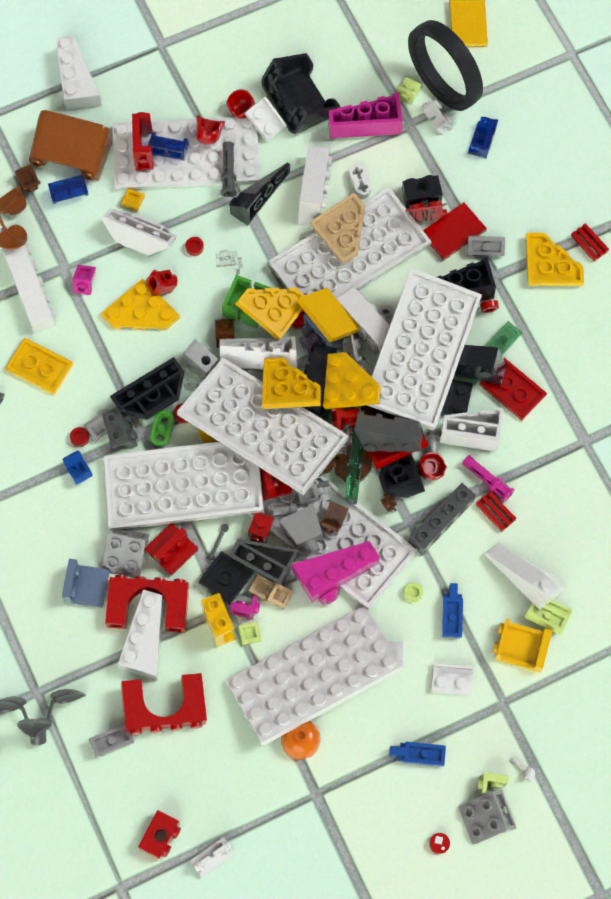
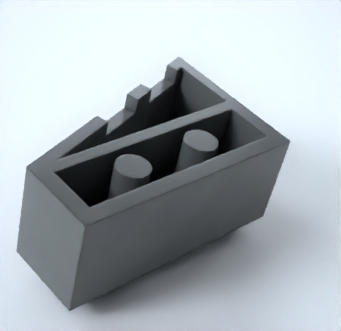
(388, 434)
(269, 560)

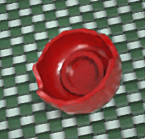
(239, 102)
(431, 466)

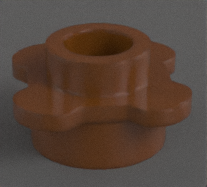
(389, 503)

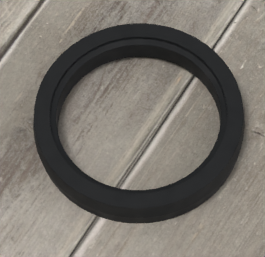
(460, 55)

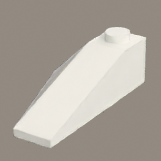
(532, 580)

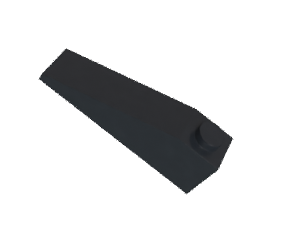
(252, 199)
(401, 478)

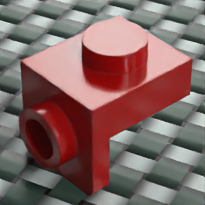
(260, 527)

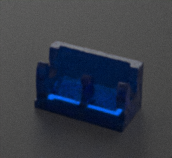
(483, 137)
(168, 147)
(68, 189)

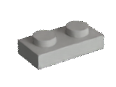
(486, 245)
(110, 741)

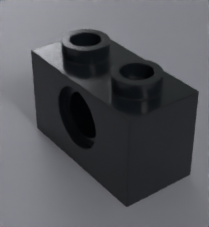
(429, 183)

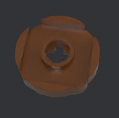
(341, 466)

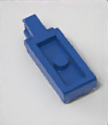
(452, 613)
(419, 753)

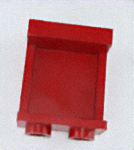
(142, 154)

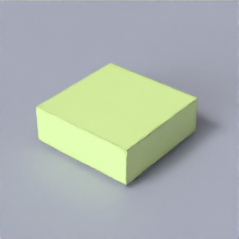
(249, 633)

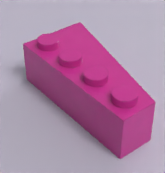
(367, 118)
(334, 569)

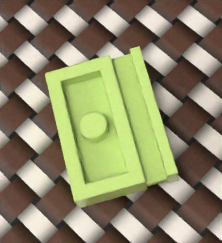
(552, 616)

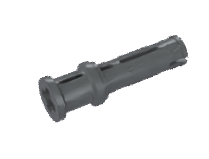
(228, 177)

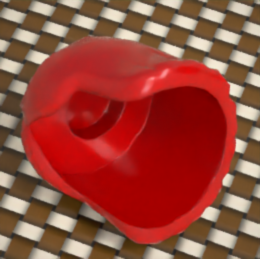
(207, 130)

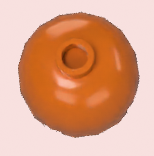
(301, 741)

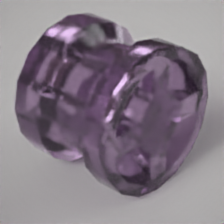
(308, 342)

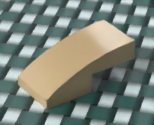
(270, 592)

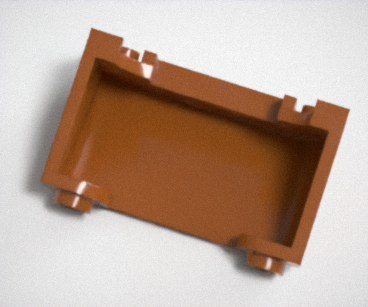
(70, 143)

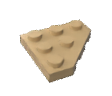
(342, 227)

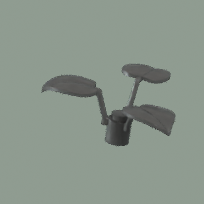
(37, 727)

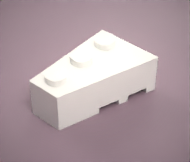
(473, 430)

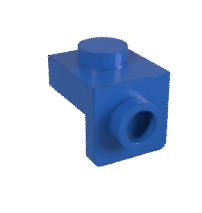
(77, 467)

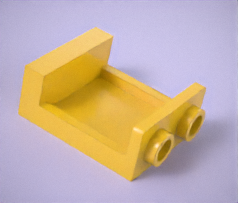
(218, 619)
(522, 646)

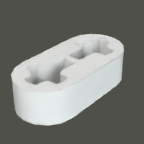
(364, 180)

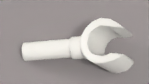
(529, 773)

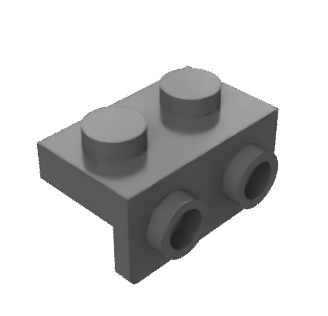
(119, 428)

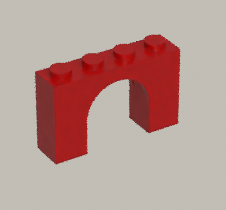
(124, 590)
(139, 718)

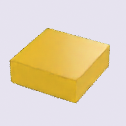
(132, 200)

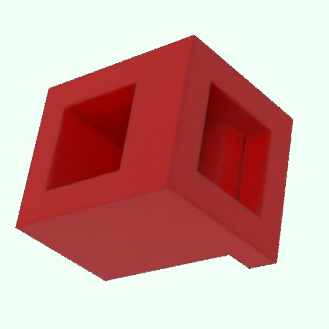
(166, 282)

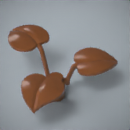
(15, 235)

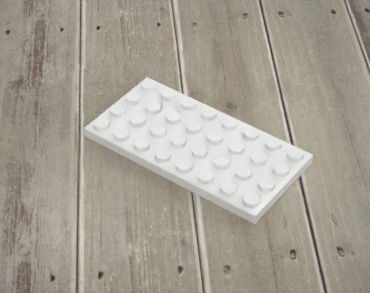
(202, 162)
(386, 241)
(423, 347)
(281, 441)
(180, 485)
(357, 528)
(314, 675)

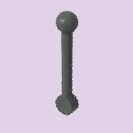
(224, 528)

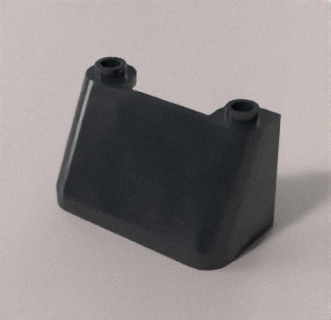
(295, 94)

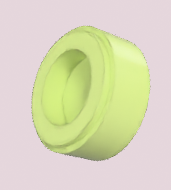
(413, 592)

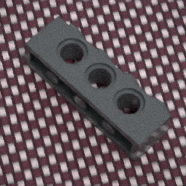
(442, 518)

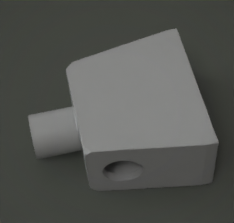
(196, 356)
(303, 529)

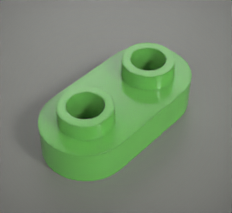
(162, 430)

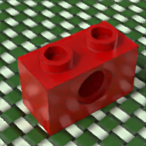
(164, 823)

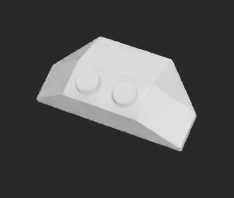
(137, 232)

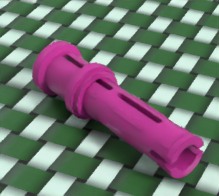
(495, 484)

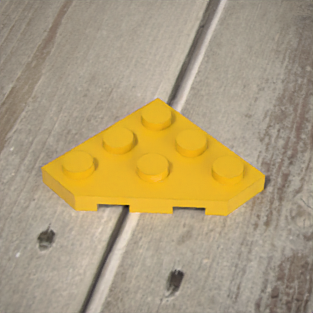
(550, 263)
(272, 308)
(140, 310)
(348, 384)
(287, 386)

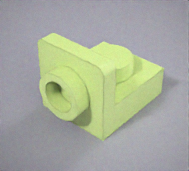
(409, 90)
(495, 780)

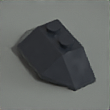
(151, 391)

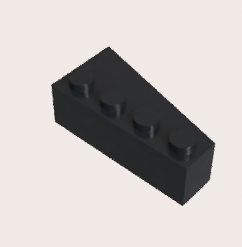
(474, 277)
(481, 364)
(317, 372)

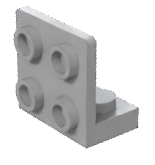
(125, 551)
(487, 816)

